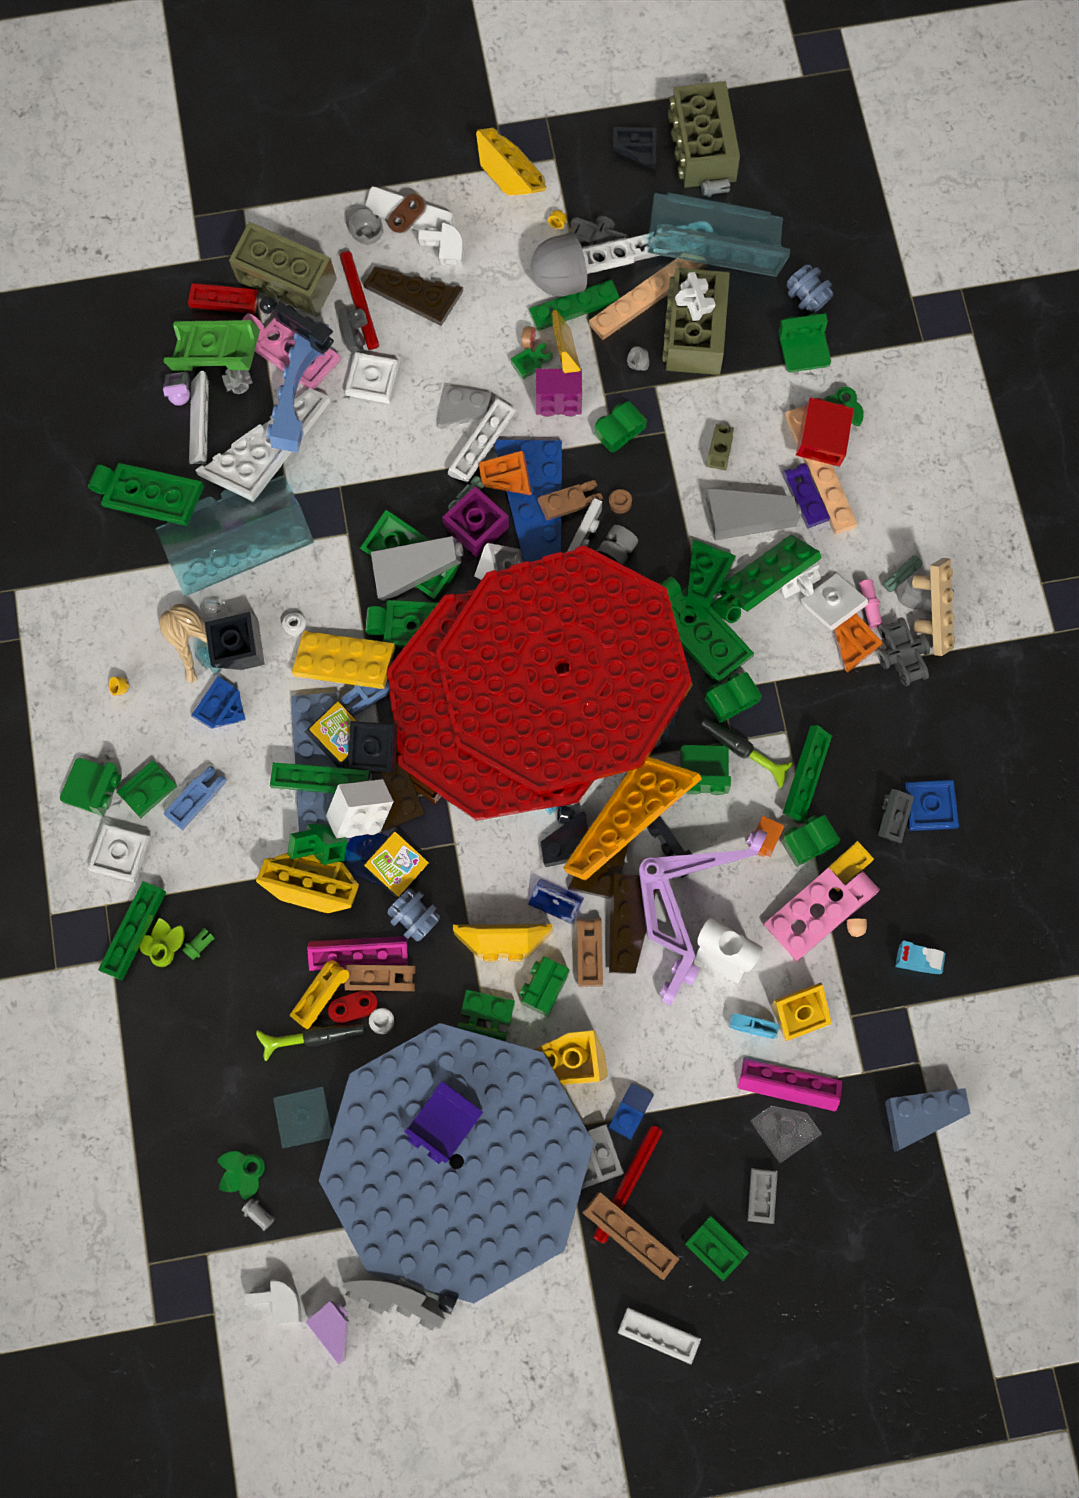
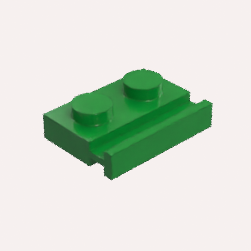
(146, 789)
(716, 1248)

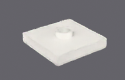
(372, 377)
(834, 602)
(119, 853)

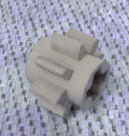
(237, 380)

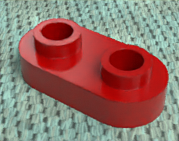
(352, 1006)

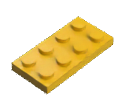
(343, 659)

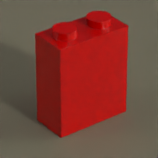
(824, 431)

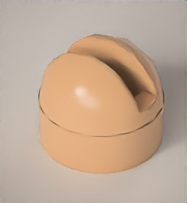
(857, 927)

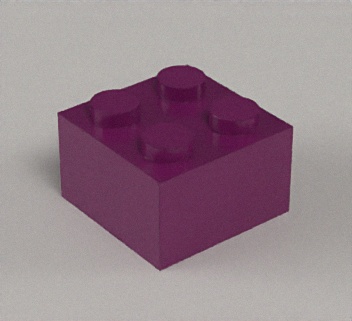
(558, 392)
(475, 521)

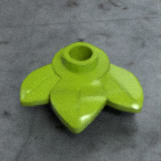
(162, 939)

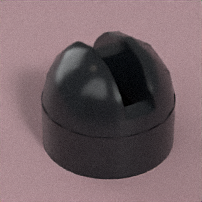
(564, 814)

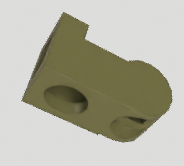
(720, 447)

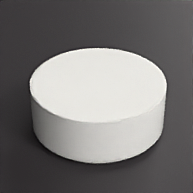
(381, 1021)

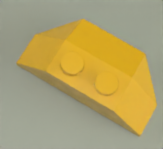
(508, 164)
(308, 882)
(503, 940)

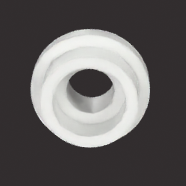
(294, 630)

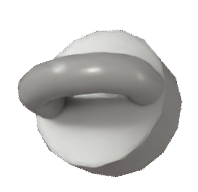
(638, 359)

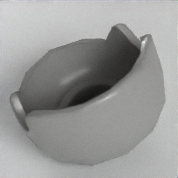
(365, 226)

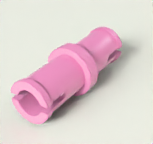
(872, 609)

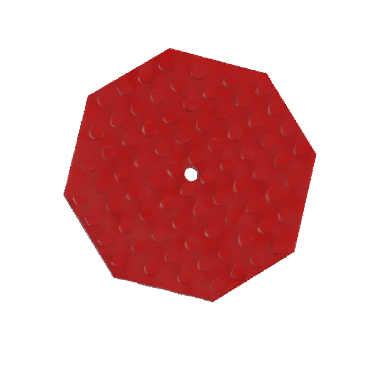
(574, 724)
(428, 737)

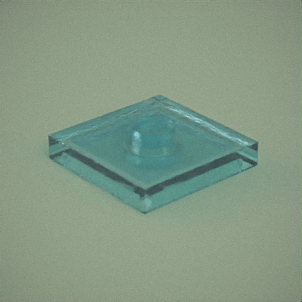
(302, 1117)

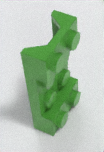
(214, 344)

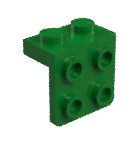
(804, 342)
(712, 766)
(91, 786)

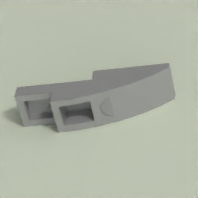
(384, 1296)

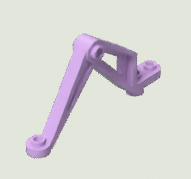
(674, 867)

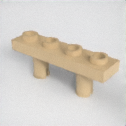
(942, 608)

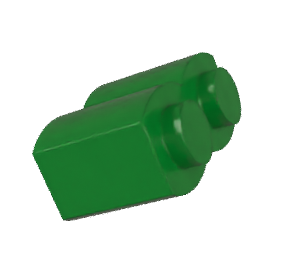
(619, 426)
(733, 696)
(810, 840)

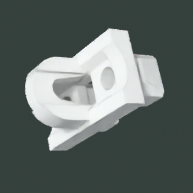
(693, 288)
(804, 582)

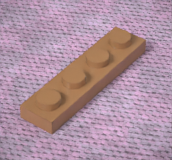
(630, 1235)

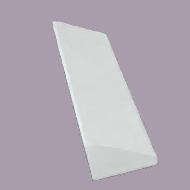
(384, 203)
(199, 419)
(481, 441)

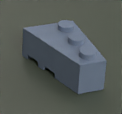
(924, 1114)

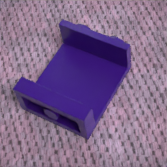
(443, 1123)

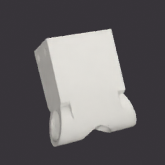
(726, 950)

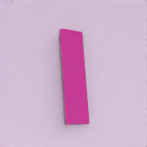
(358, 952)
(790, 1084)

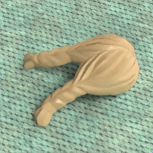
(176, 627)

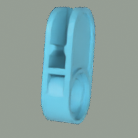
(754, 1026)

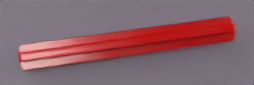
(359, 298)
(633, 1174)

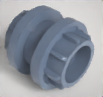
(809, 289)
(413, 914)

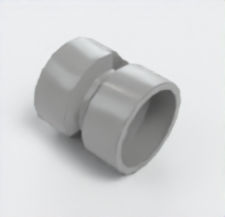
(618, 544)

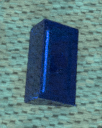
(556, 901)

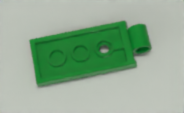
(157, 496)
(764, 577)
(395, 618)
(708, 636)

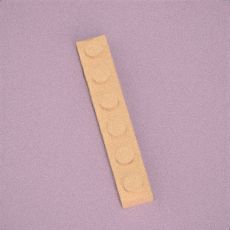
(638, 299)
(825, 481)

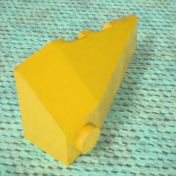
(576, 1057)

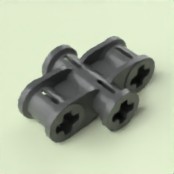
(597, 233)
(903, 651)

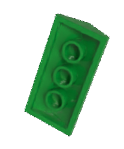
(392, 533)

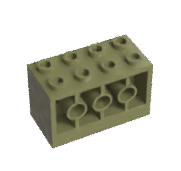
(704, 133)
(283, 269)
(696, 344)

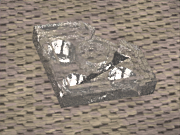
(785, 1130)

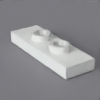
(588, 525)
(659, 1335)

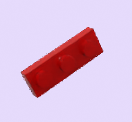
(223, 298)

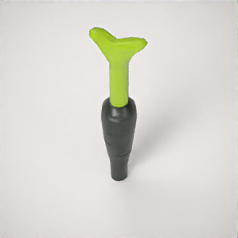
(745, 749)
(311, 1037)

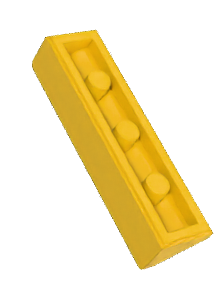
(565, 344)

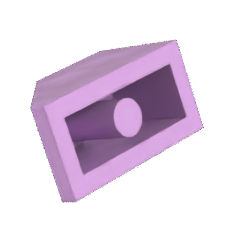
(331, 1329)

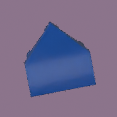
(220, 705)

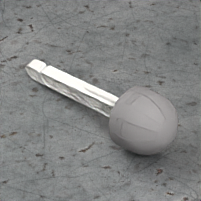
(562, 265)

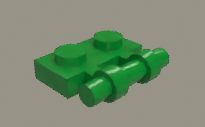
(489, 1009)

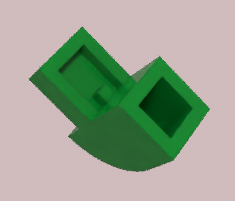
(317, 841)

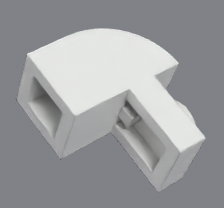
(449, 242)
(284, 1301)

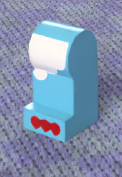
(920, 958)

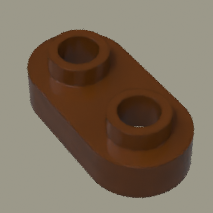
(406, 214)

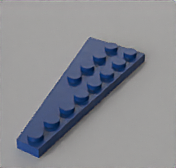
(544, 466)

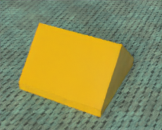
(802, 1011)

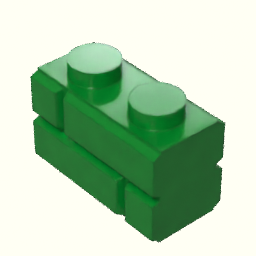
(545, 986)

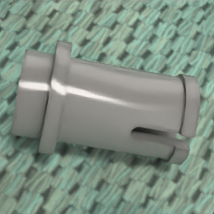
(715, 187)
(258, 1214)

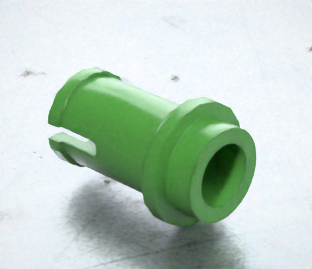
(197, 945)

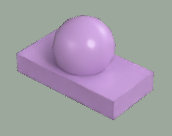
(177, 388)

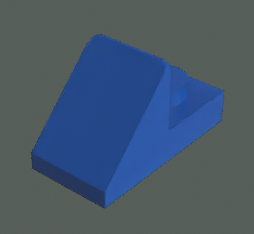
(631, 1111)

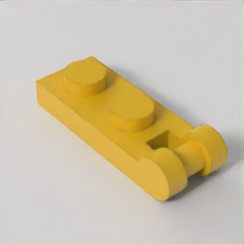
(319, 993)

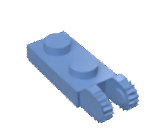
(368, 695)
(193, 799)

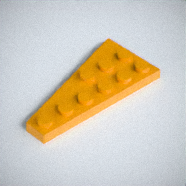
(632, 807)

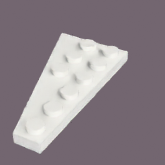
(251, 460)

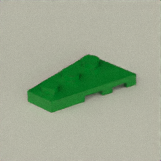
(707, 573)

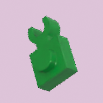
(528, 361)

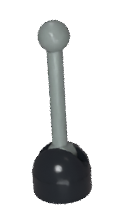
(446, 1300)

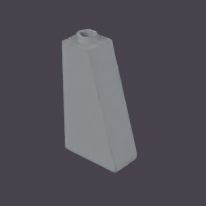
(749, 513)
(412, 564)

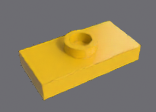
(851, 863)

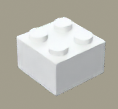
(359, 808)

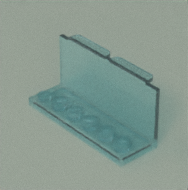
(716, 234)
(234, 535)

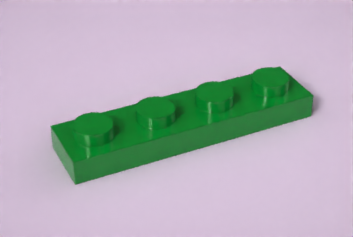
(574, 305)
(807, 774)
(313, 777)
(132, 931)

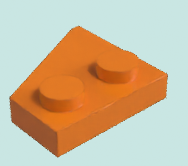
(506, 473)
(855, 641)

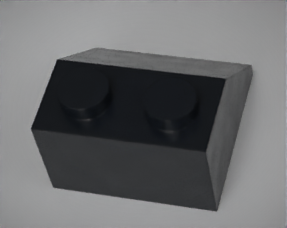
(235, 642)

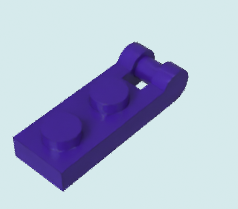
(806, 496)

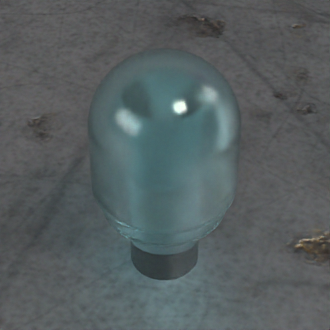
(202, 656)

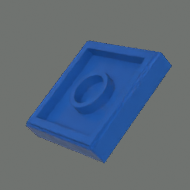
(932, 805)

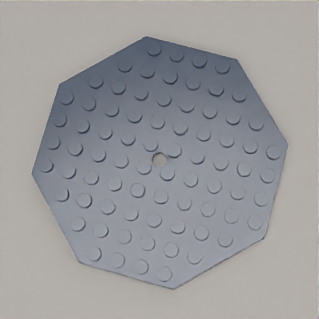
(468, 1224)

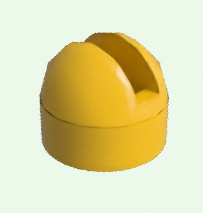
(557, 224)
(118, 685)

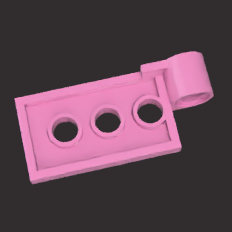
(275, 352)
(855, 895)

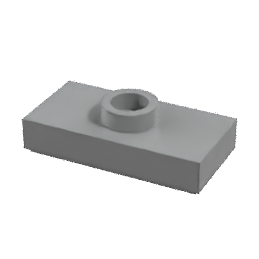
(762, 1196)

